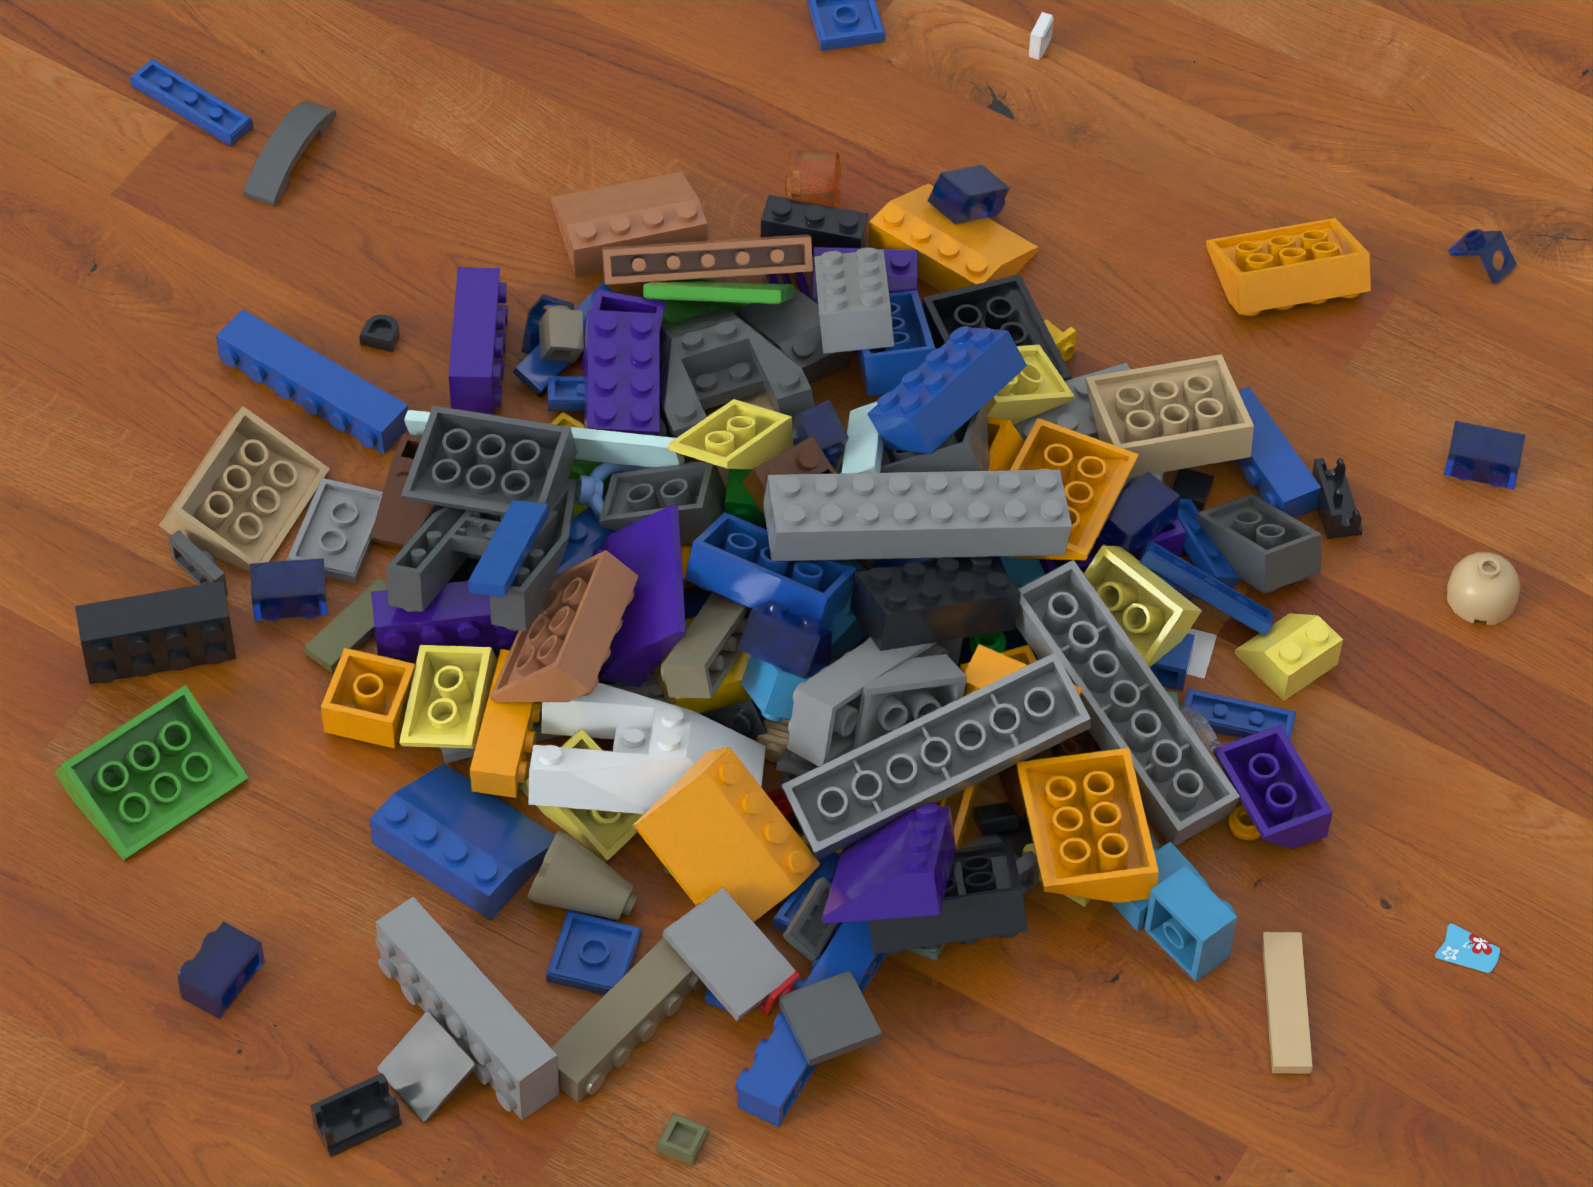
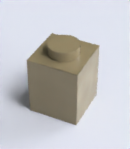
(561, 334)

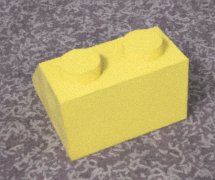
(1292, 653)

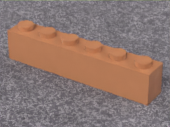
(707, 259)

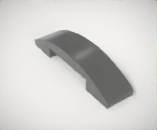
(284, 149)

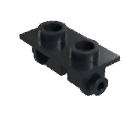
(740, 717)

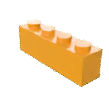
(504, 743)

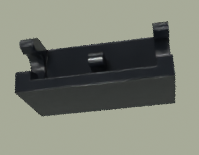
(1335, 501)
(355, 1115)

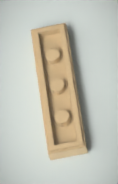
(1286, 1002)

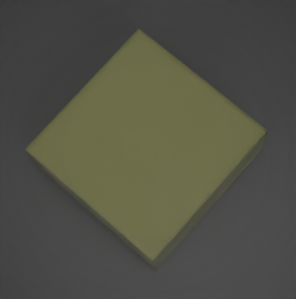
(682, 1139)

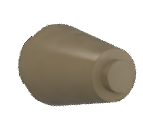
(581, 881)

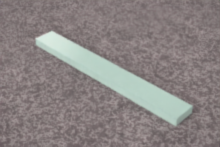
(597, 445)

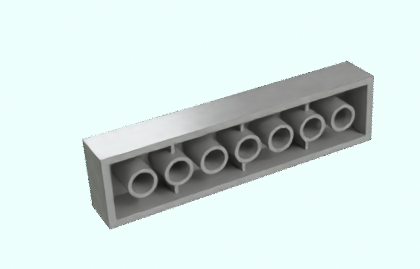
(916, 515)
(1126, 703)
(937, 755)

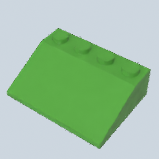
(151, 773)

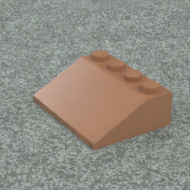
(627, 215)
(571, 635)

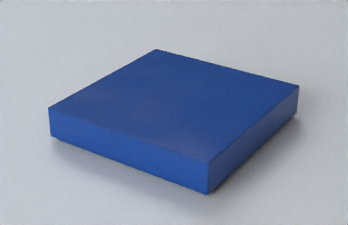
(845, 23)
(593, 953)

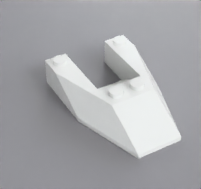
(649, 755)

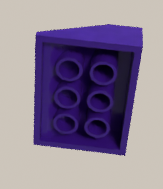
(656, 613)
(895, 869)

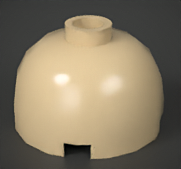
(1483, 588)

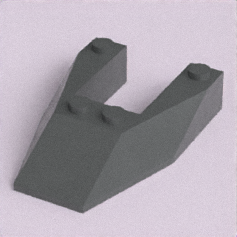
(721, 360)
(459, 534)

